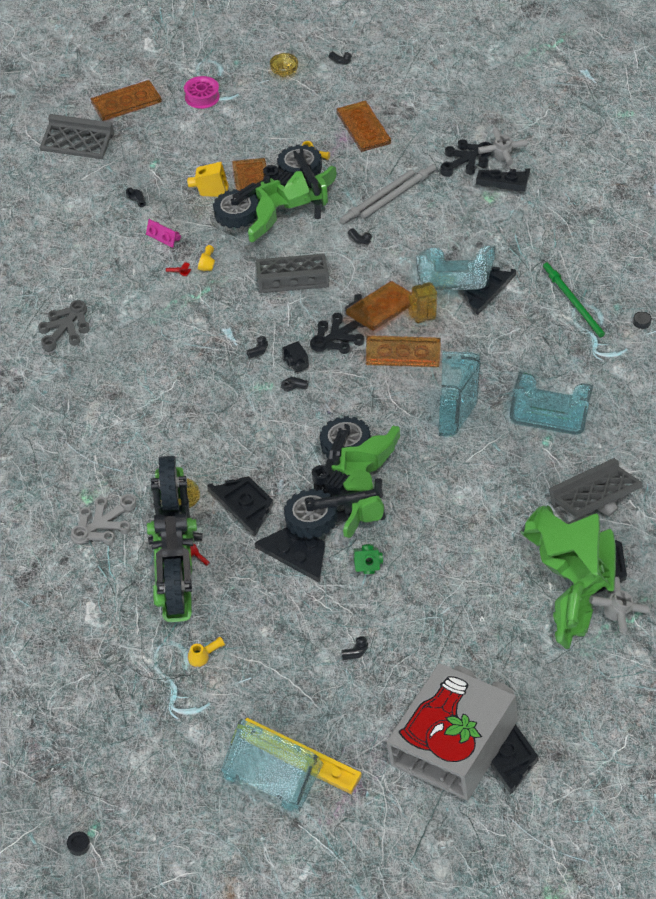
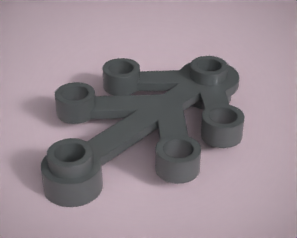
(76, 309)

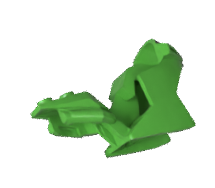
(574, 553)

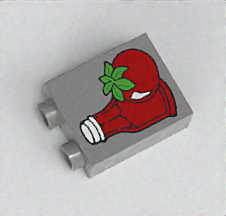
(453, 730)

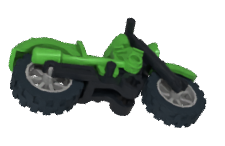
(171, 541)

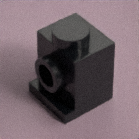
(295, 356)

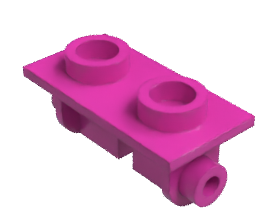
(162, 233)

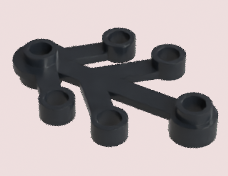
(447, 168)
(320, 343)

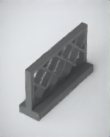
(79, 127)
(286, 279)
(591, 481)

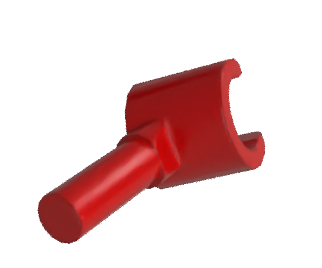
(183, 270)
(194, 551)

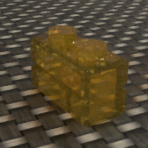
(423, 302)

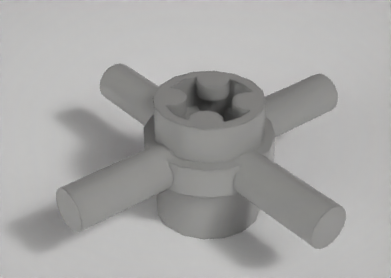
(502, 147)
(619, 605)

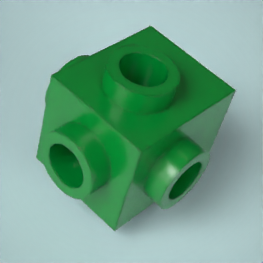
(362, 554)

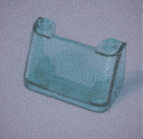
(454, 274)
(458, 390)
(549, 409)
(271, 765)

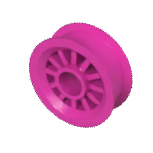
(201, 92)

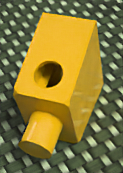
(209, 180)

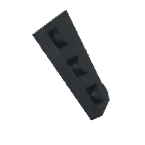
(504, 180)

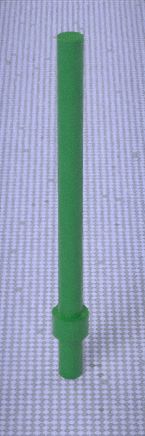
(556, 278)

